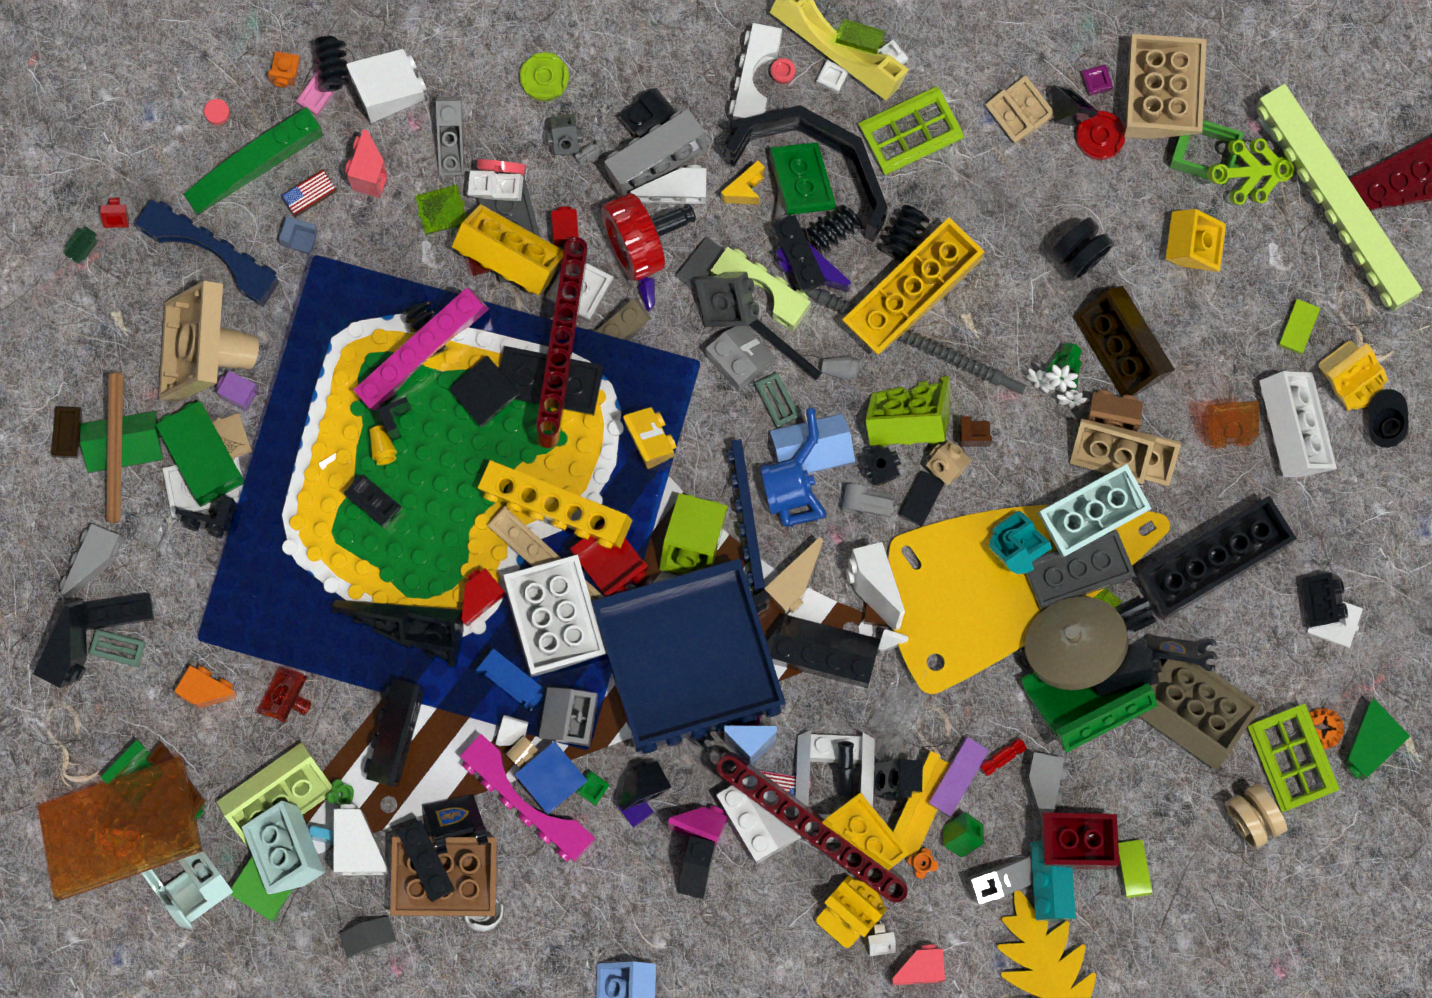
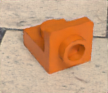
(284, 69)

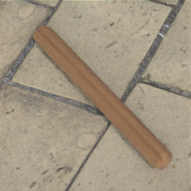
(114, 448)

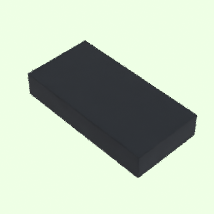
(922, 498)

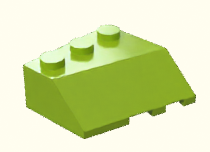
(909, 414)

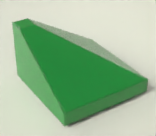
(593, 789)

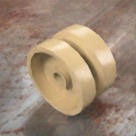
(1256, 816)

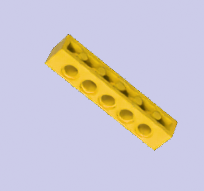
(498, 476)

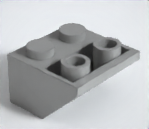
(568, 716)

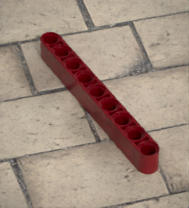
(561, 352)
(805, 816)

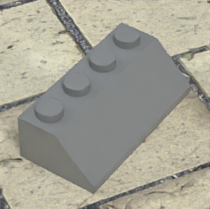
(656, 153)

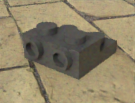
(727, 299)

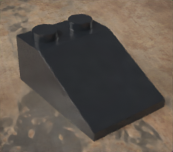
(66, 648)

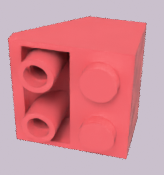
(367, 168)

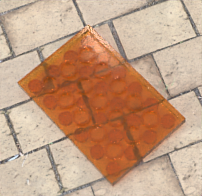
(119, 828)

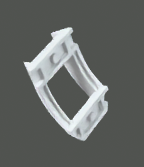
(825, 749)

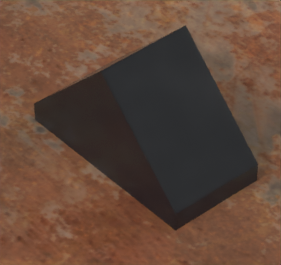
(1070, 107)

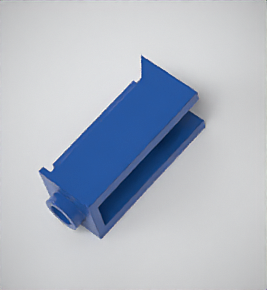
(511, 679)

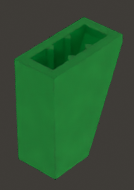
(1374, 741)

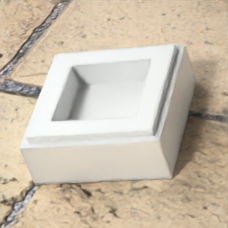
(832, 77)

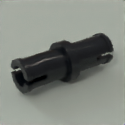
(845, 768)

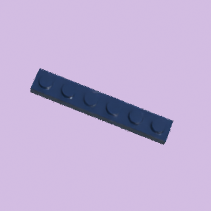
(744, 505)

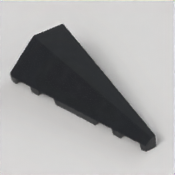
(427, 628)

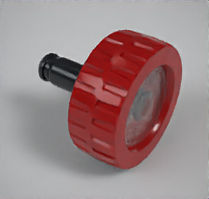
(636, 235)

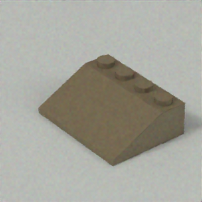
(1200, 711)

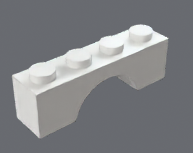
(763, 47)

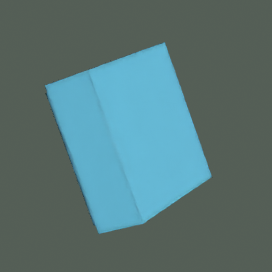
(322, 835)

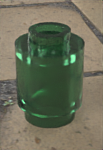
(80, 244)

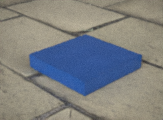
(551, 777)

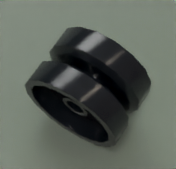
(1082, 248)

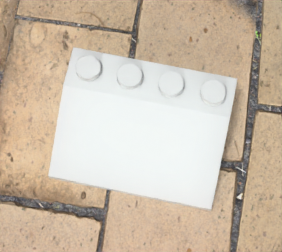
(553, 615)

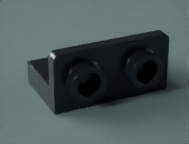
(1325, 600)

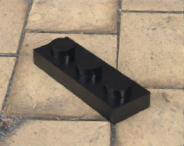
(798, 253)
(119, 611)
(426, 861)

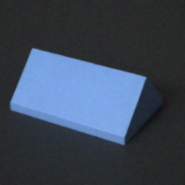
(831, 451)
(750, 741)

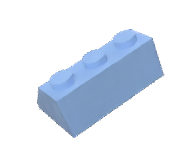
(626, 980)

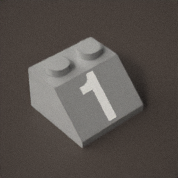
(739, 356)

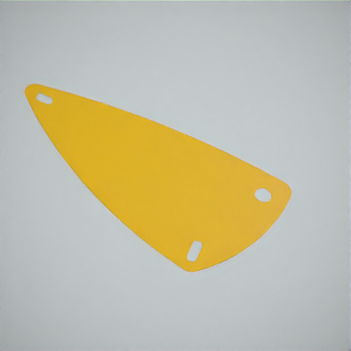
(969, 601)

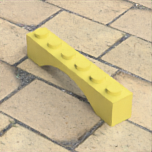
(877, 71)

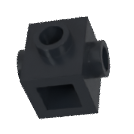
(885, 474)

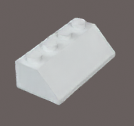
(1297, 424)

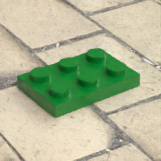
(802, 178)

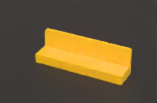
(917, 812)

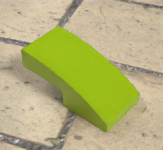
(1134, 869)

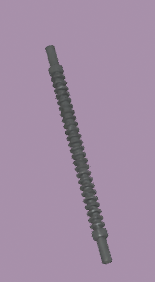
(997, 377)

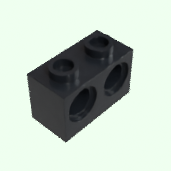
(898, 779)

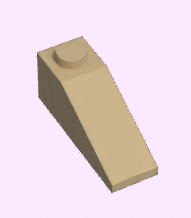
(791, 585)

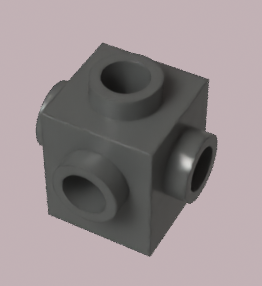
(564, 135)

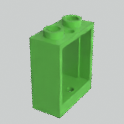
(1212, 130)

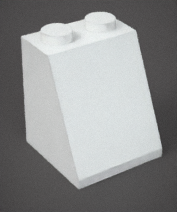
(386, 83)
(355, 844)

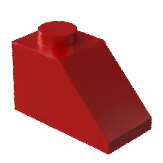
(480, 595)

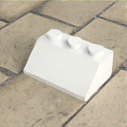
(756, 826)

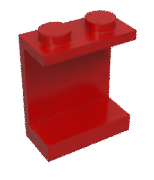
(612, 567)

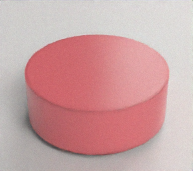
(783, 71)
(217, 112)

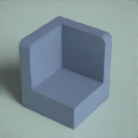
(298, 235)

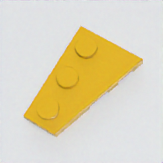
(867, 831)

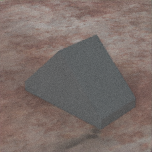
(367, 936)

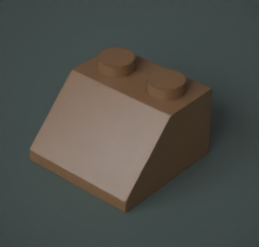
(1115, 411)

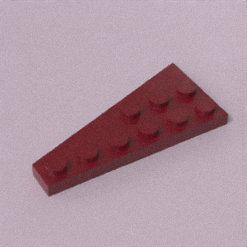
(1398, 180)

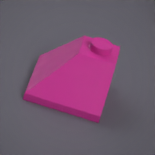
(700, 823)

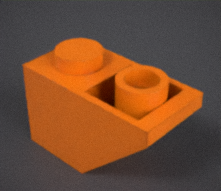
(202, 690)

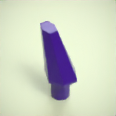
(647, 291)

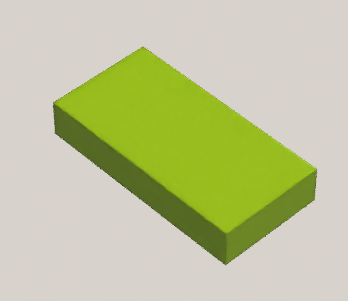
(1299, 326)

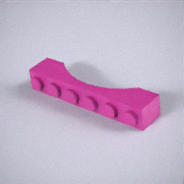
(429, 339)
(567, 835)

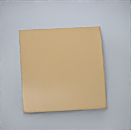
(1020, 109)

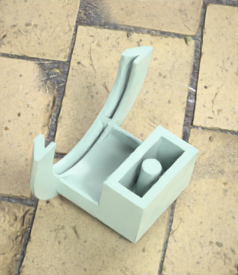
(192, 891)

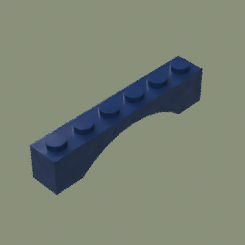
(165, 226)

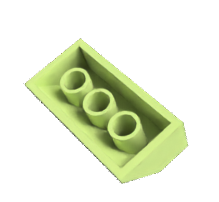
(289, 779)

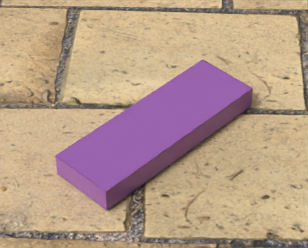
(958, 776)

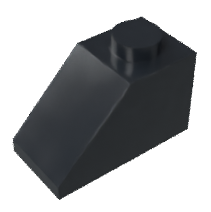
(643, 784)

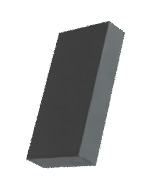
(700, 263)

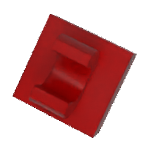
(114, 214)

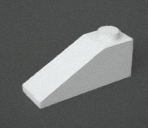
(677, 187)

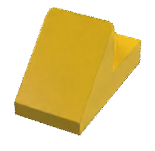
(740, 191)

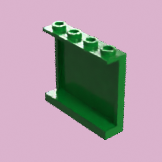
(1083, 714)

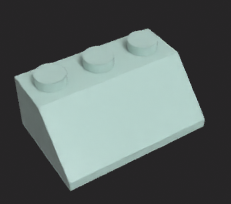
(283, 848)

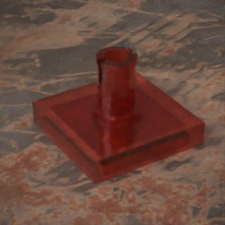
(284, 695)

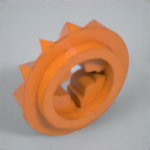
(1331, 737)

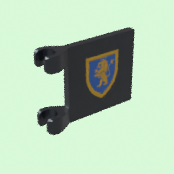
(1182, 650)
(453, 819)

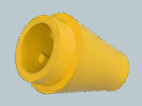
(382, 446)

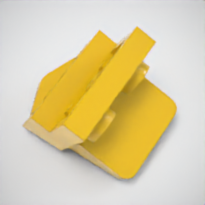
(1354, 374)
(851, 911)

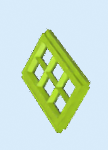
(901, 110)
(1315, 748)

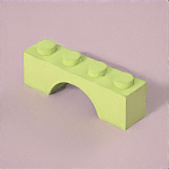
(789, 305)

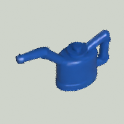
(790, 485)

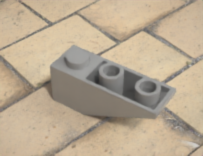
(450, 135)
(95, 555)
(1044, 782)
(1001, 880)

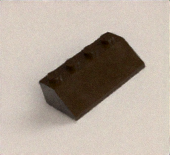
(1123, 342)

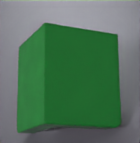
(963, 834)

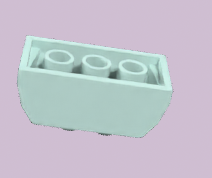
(1094, 510)

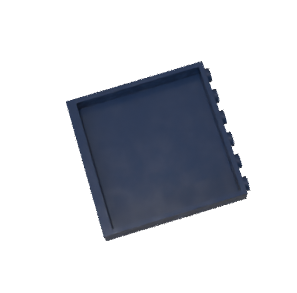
(688, 656)

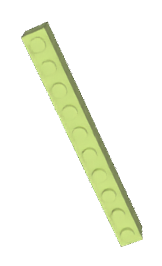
(1338, 197)

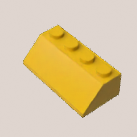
(508, 249)

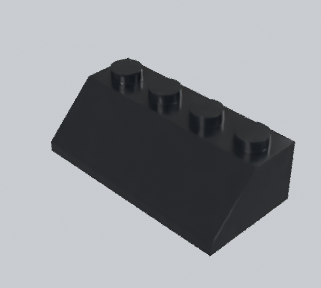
(824, 651)
(395, 733)

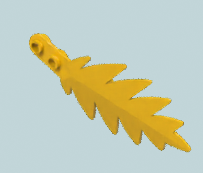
(1042, 955)

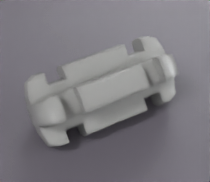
(589, 152)

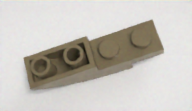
(626, 321)

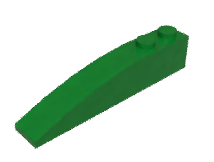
(255, 160)

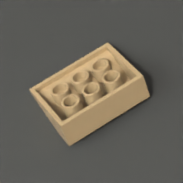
(1164, 86)

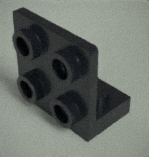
(216, 527)

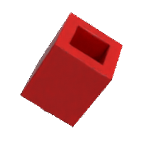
(564, 225)

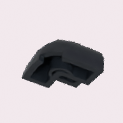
(647, 112)

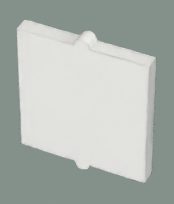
(1341, 634)

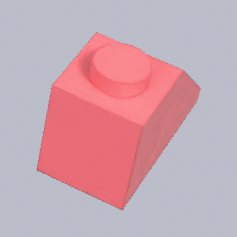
(922, 967)

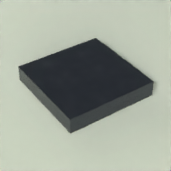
(484, 391)

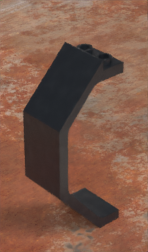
(822, 130)

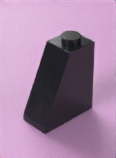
(1135, 671)
(696, 867)

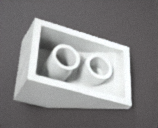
(875, 583)

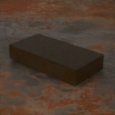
(66, 432)

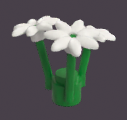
(1068, 359)

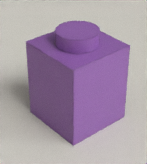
(236, 390)

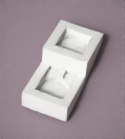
(495, 186)

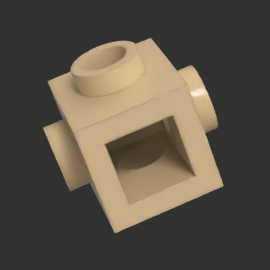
(948, 462)

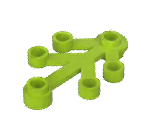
(1254, 171)

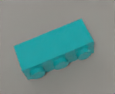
(1052, 888)

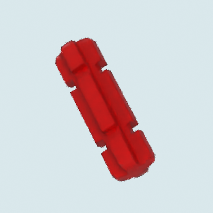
(1003, 757)

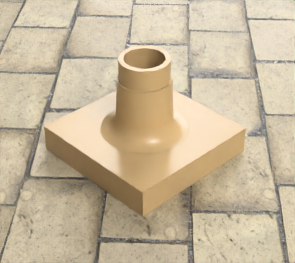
(198, 345)

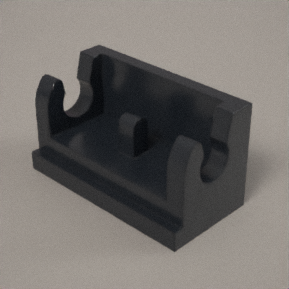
(373, 501)

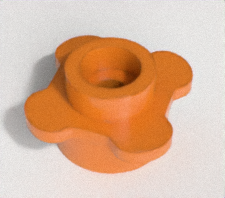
(915, 861)

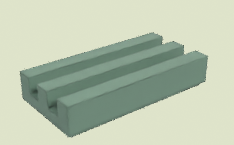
(786, 419)
(138, 654)

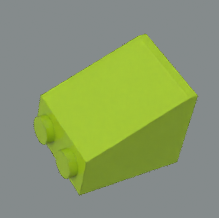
(692, 535)

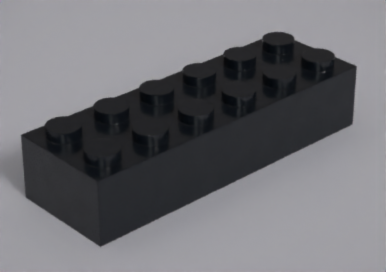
(1216, 558)

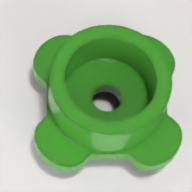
(347, 793)

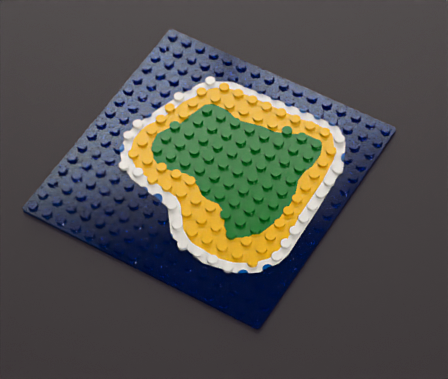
(307, 544)

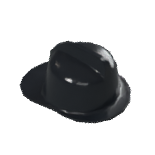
(1388, 418)

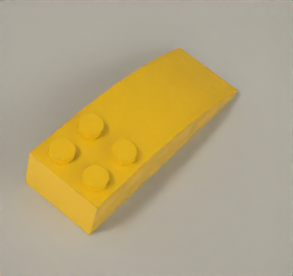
(914, 286)

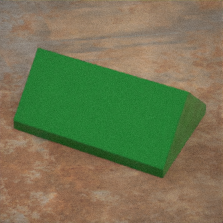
(139, 441)

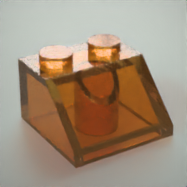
(1231, 424)

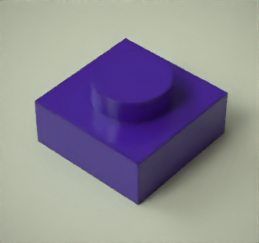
(637, 814)

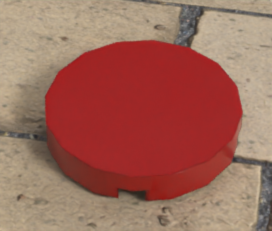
(1101, 136)

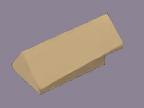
(1111, 447)

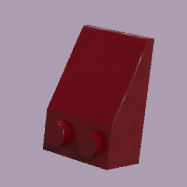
(1080, 840)

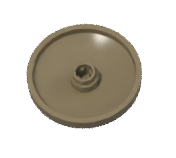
(1076, 643)

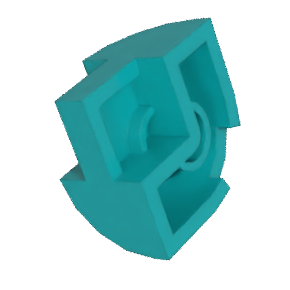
(1018, 543)

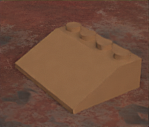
(471, 872)

